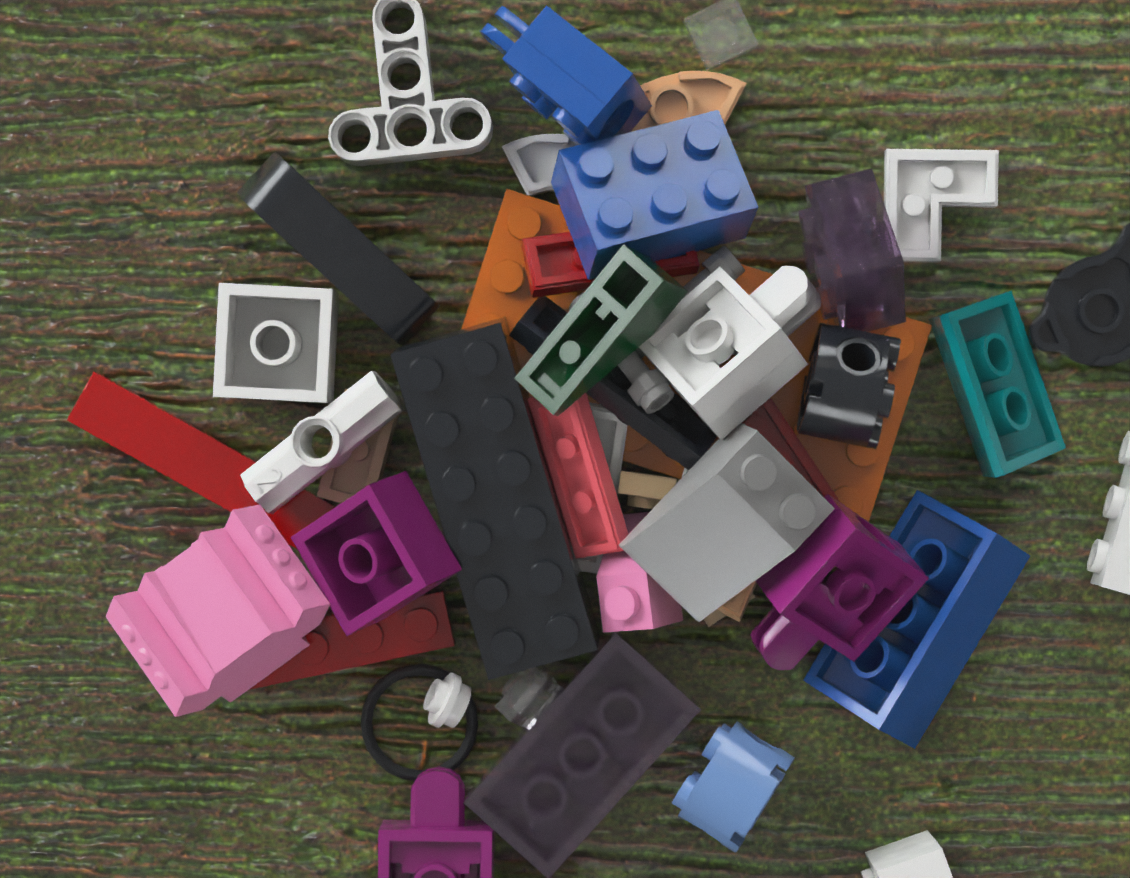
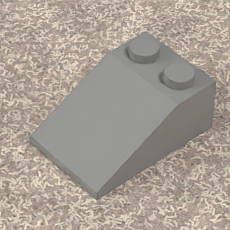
(726, 522)

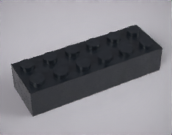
(496, 498)

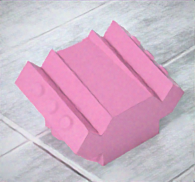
(220, 613)

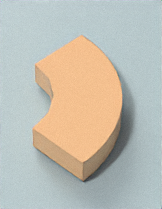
(689, 95)

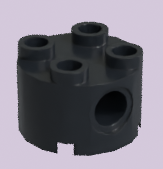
(848, 385)

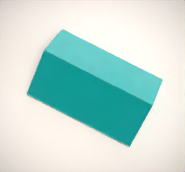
(997, 385)

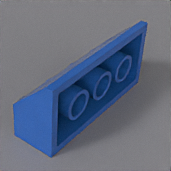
(926, 645)

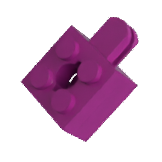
(841, 607)
(437, 836)

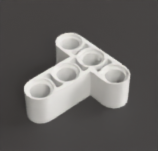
(406, 104)

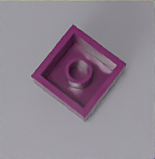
(376, 552)

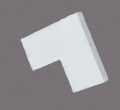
(924, 182)

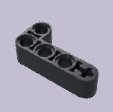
(337, 249)

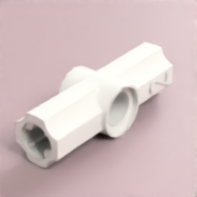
(294, 464)

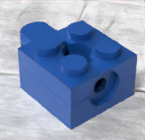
(568, 76)

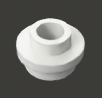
(447, 701)

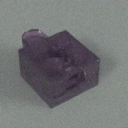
(853, 252)

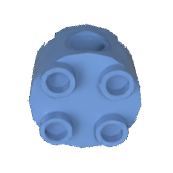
(733, 785)

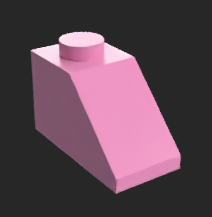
(630, 595)

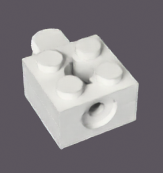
(726, 321)

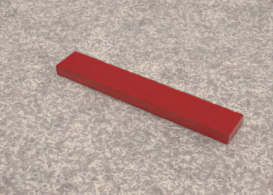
(182, 452)

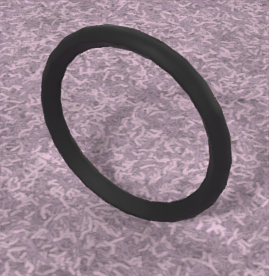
(367, 717)

